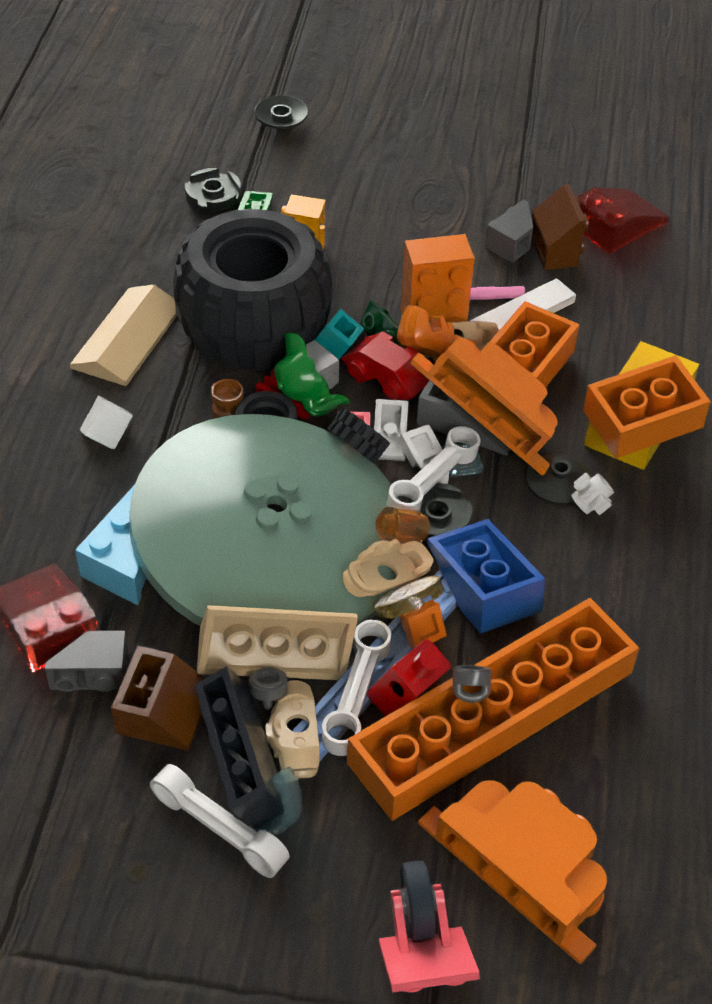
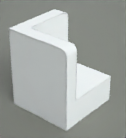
(106, 422)

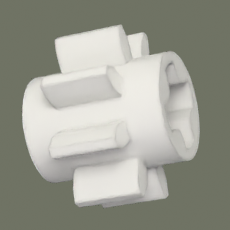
(592, 493)

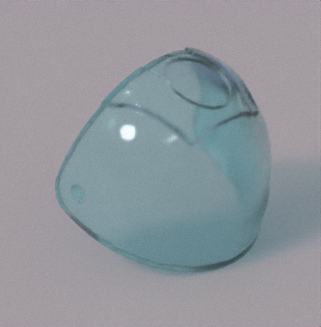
(291, 797)

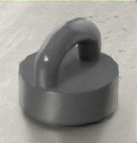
(471, 676)
(268, 685)

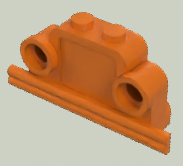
(495, 394)
(529, 854)

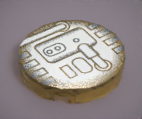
(408, 597)

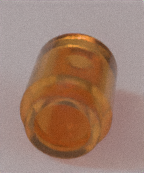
(402, 524)

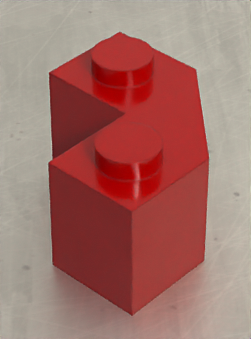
(389, 363)

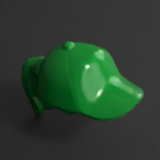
(302, 382)

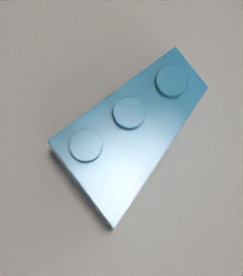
(109, 557)

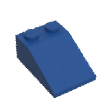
(488, 575)

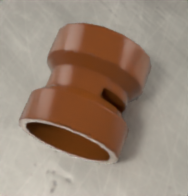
(226, 396)

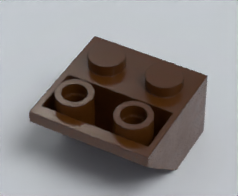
(559, 229)
(158, 700)

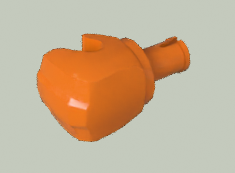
(417, 333)

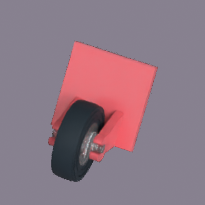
(425, 957)

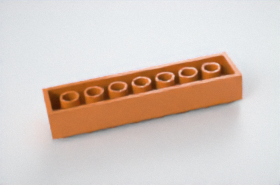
(532, 685)

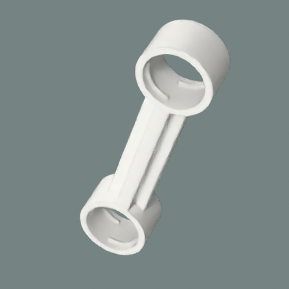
(436, 468)
(357, 684)
(259, 848)

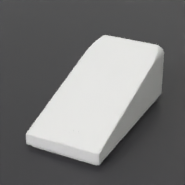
(391, 423)

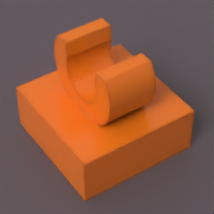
(424, 624)

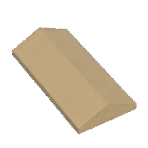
(127, 335)
(289, 640)

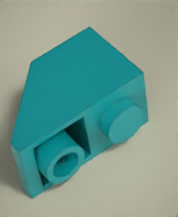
(339, 334)

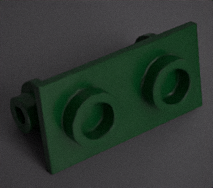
(378, 320)

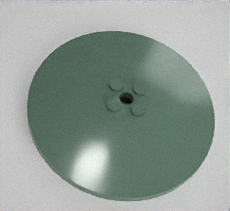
(214, 542)

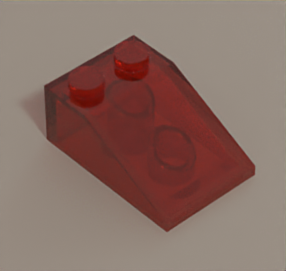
(618, 217)
(44, 614)

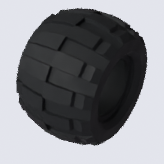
(250, 283)

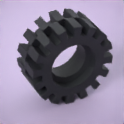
(359, 435)

